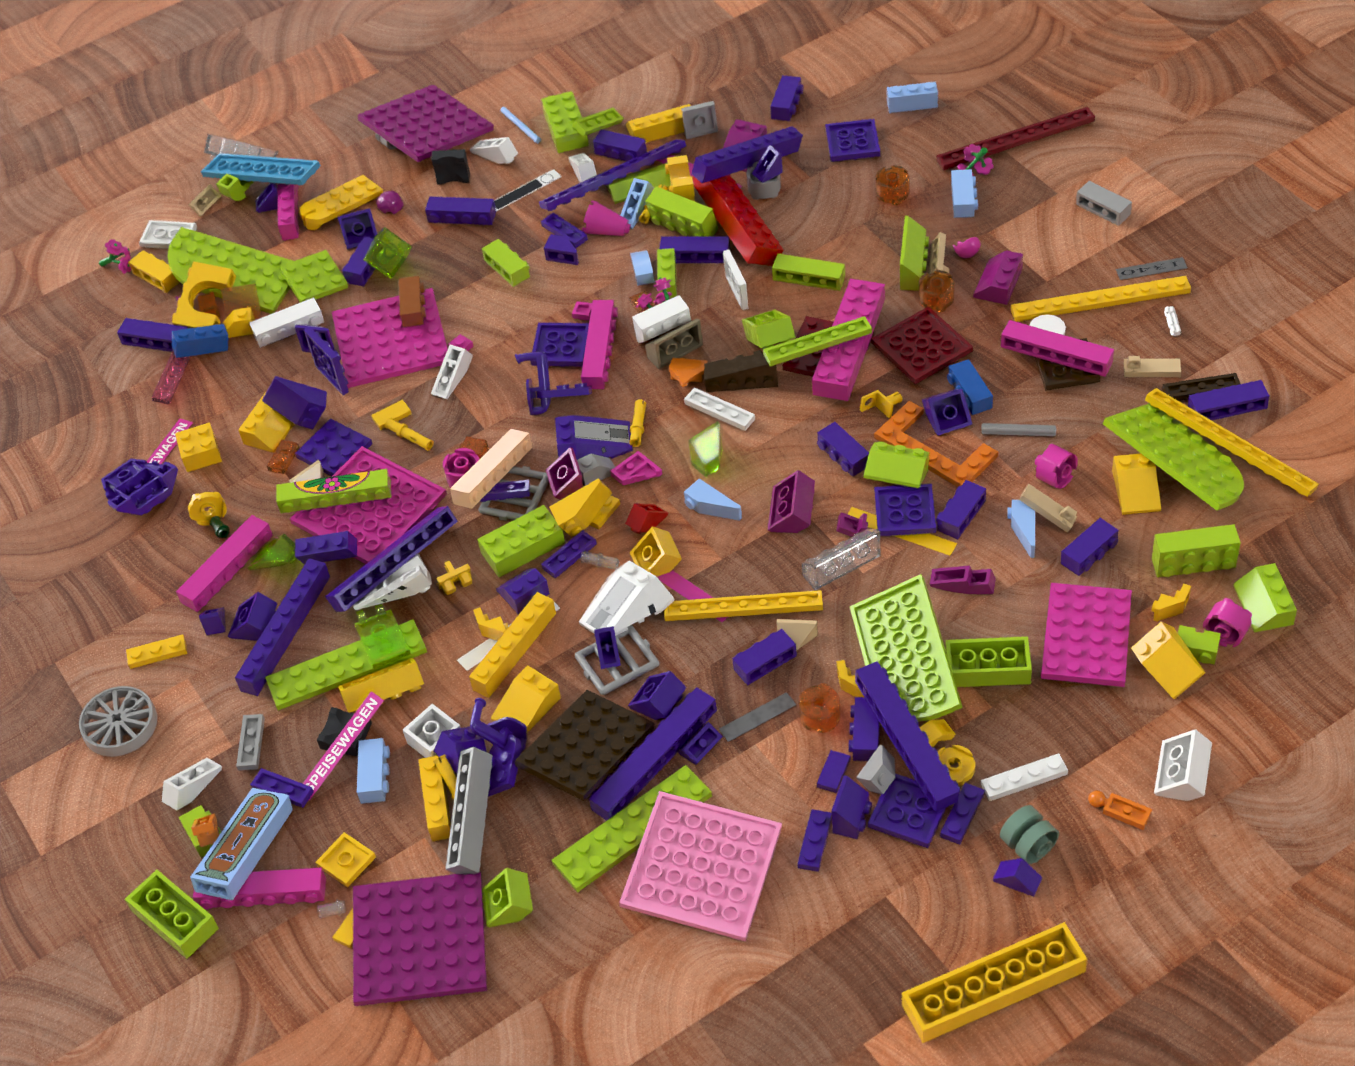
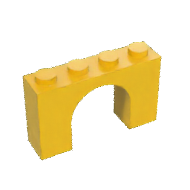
(200, 277)

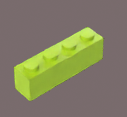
(808, 272)

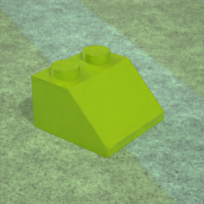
(507, 898)

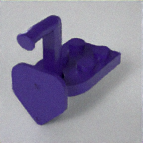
(544, 391)
(508, 742)

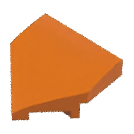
(686, 370)

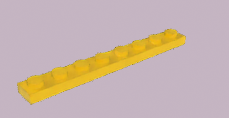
(744, 605)

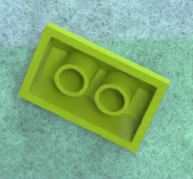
(897, 464)
(1266, 597)

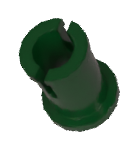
(220, 528)

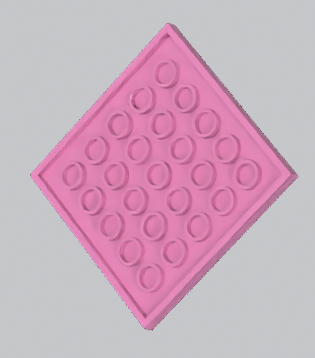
(701, 866)

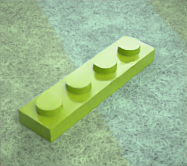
(597, 121)

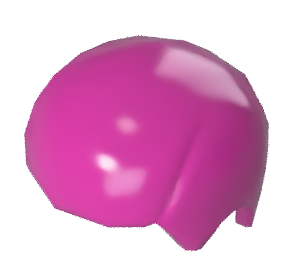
(967, 248)

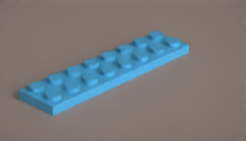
(262, 168)

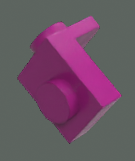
(851, 525)

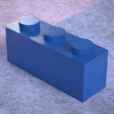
(199, 340)
(976, 393)

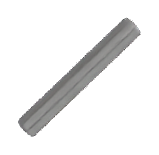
(1018, 429)

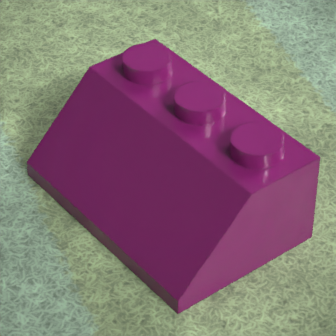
(1000, 277)
(791, 504)

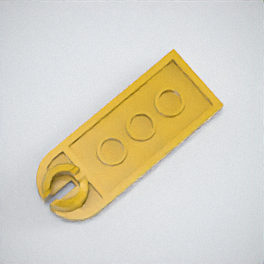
(338, 201)

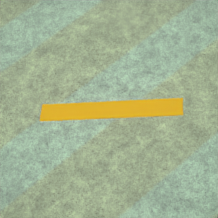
(926, 540)

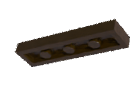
(1182, 389)

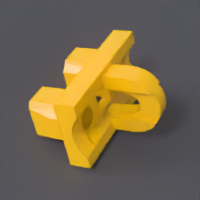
(453, 575)

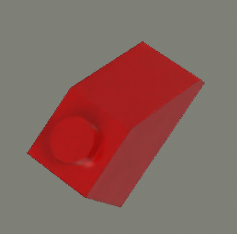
(644, 517)

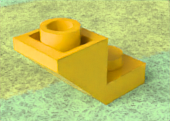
(1171, 606)
(490, 628)
(846, 680)
(937, 731)

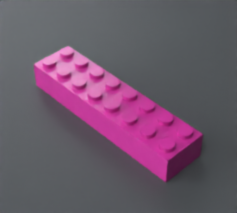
(842, 362)

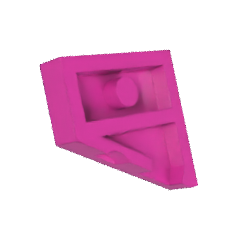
(635, 469)

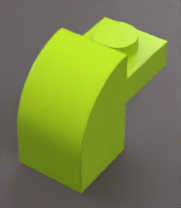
(233, 187)

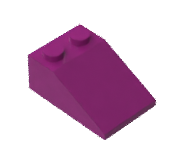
(744, 131)

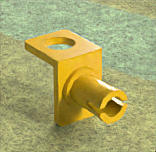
(883, 403)

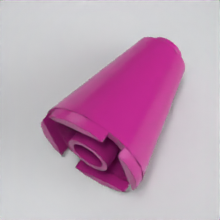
(604, 221)

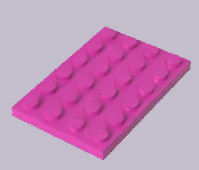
(1087, 634)

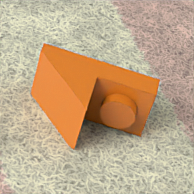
(206, 829)

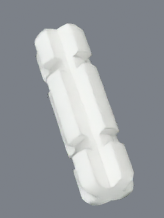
(1172, 321)

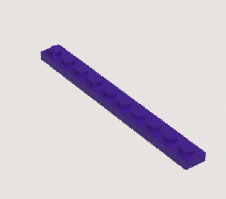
(608, 176)

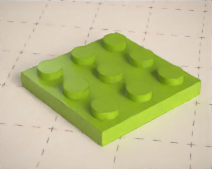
(313, 276)

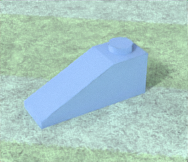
(635, 200)
(711, 502)
(1023, 525)

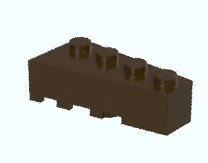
(740, 373)

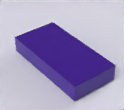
(833, 771)

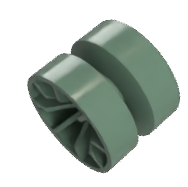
(1029, 834)

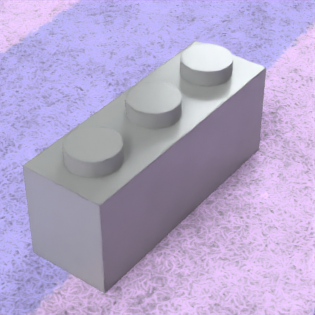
(1104, 203)

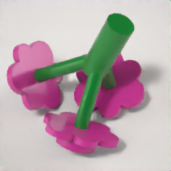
(974, 154)
(114, 247)

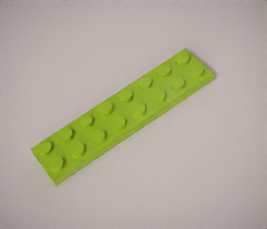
(333, 669)
(623, 832)

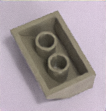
(675, 343)

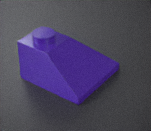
(324, 332)

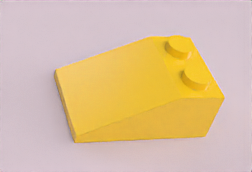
(1136, 484)
(580, 508)
(1168, 659)
(528, 698)

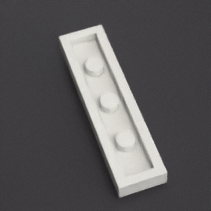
(719, 409)
(1024, 777)

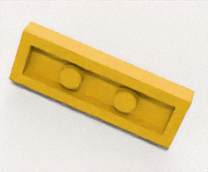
(156, 651)

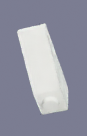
(496, 150)
(582, 166)
(452, 371)
(188, 784)

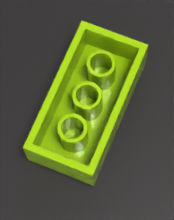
(560, 115)
(680, 214)
(768, 328)
(521, 541)
(1195, 550)
(990, 661)
(171, 914)

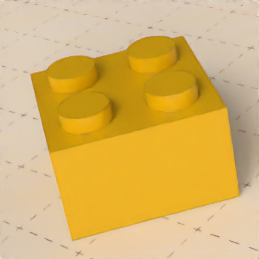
(198, 447)

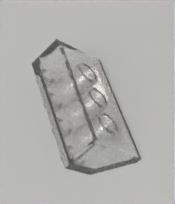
(224, 145)
(842, 558)

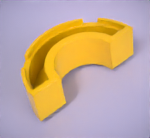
(680, 177)

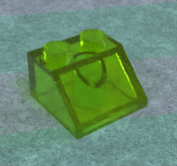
(387, 252)

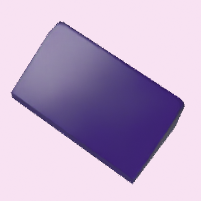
(700, 743)

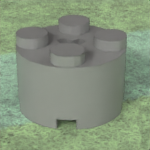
(762, 190)

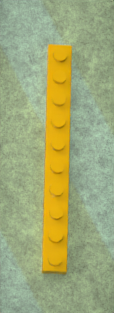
(1101, 298)
(1232, 442)

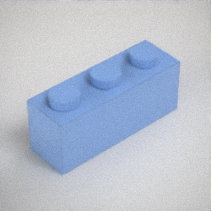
(912, 97)
(963, 193)
(372, 770)

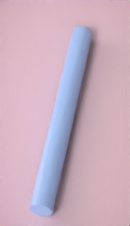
(521, 125)

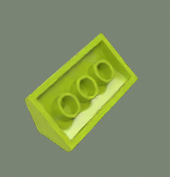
(620, 187)

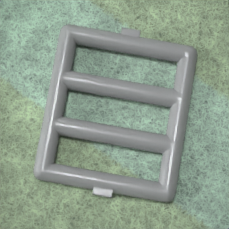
(531, 504)
(620, 680)

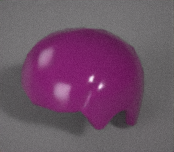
(390, 202)

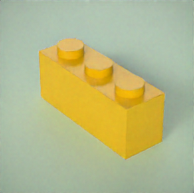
(153, 271)

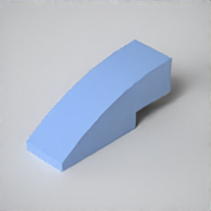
(642, 267)

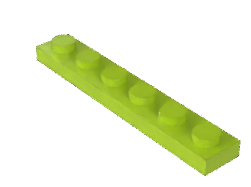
(817, 341)

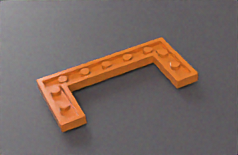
(893, 434)

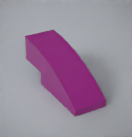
(963, 580)

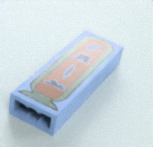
(241, 844)

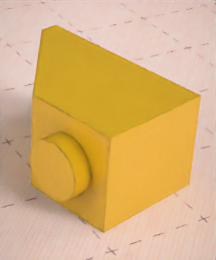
(239, 322)

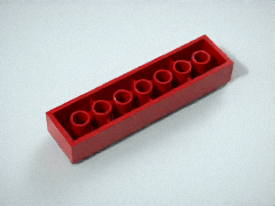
(739, 220)

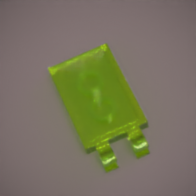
(381, 637)

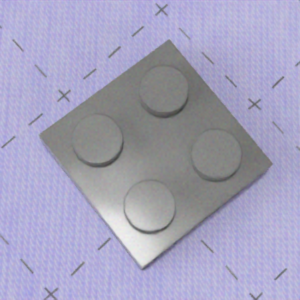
(699, 119)

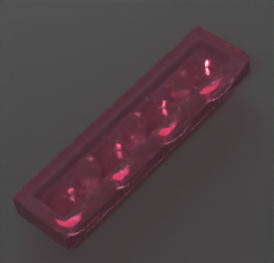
(170, 379)

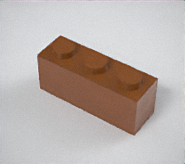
(412, 301)

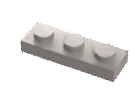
(250, 742)

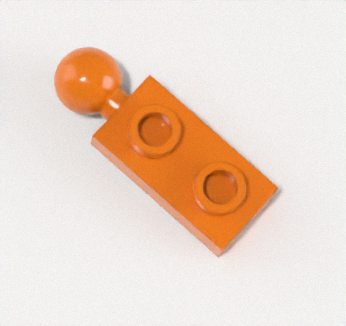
(1121, 809)

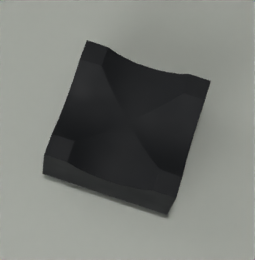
(450, 166)
(335, 724)

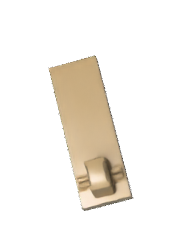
(937, 254)
(1151, 367)
(1049, 508)

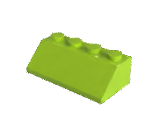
(913, 254)

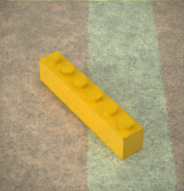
(512, 645)

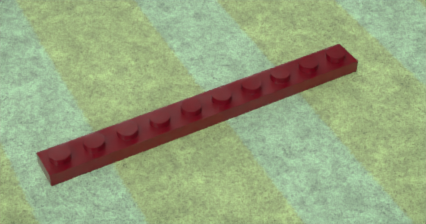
(1020, 136)

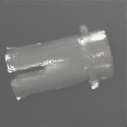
(331, 909)

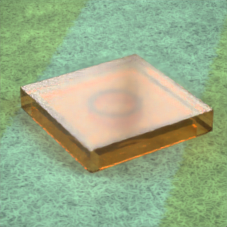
(241, 297)

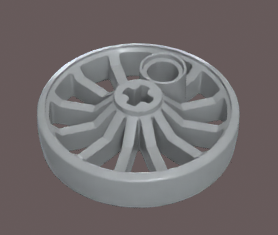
(119, 721)

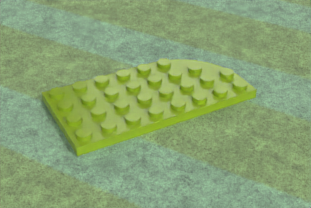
(248, 264)
(1180, 454)
(905, 639)

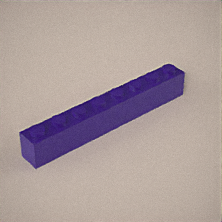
(744, 154)
(391, 559)
(282, 627)
(907, 736)
(653, 754)

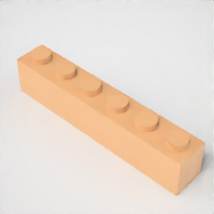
(491, 468)

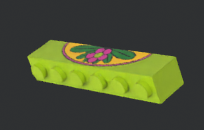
(333, 491)

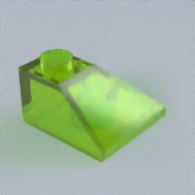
(707, 450)
(275, 553)

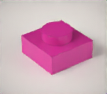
(582, 311)
(462, 342)

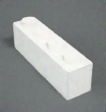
(282, 323)

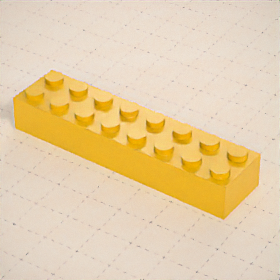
(993, 982)

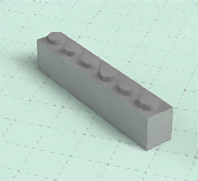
(469, 812)

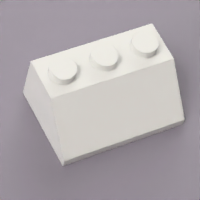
(661, 319)
(1183, 766)

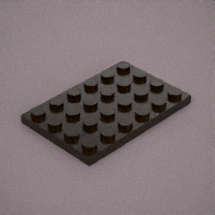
(584, 745)

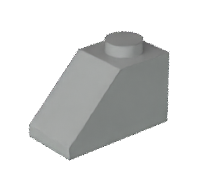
(594, 467)
(878, 771)

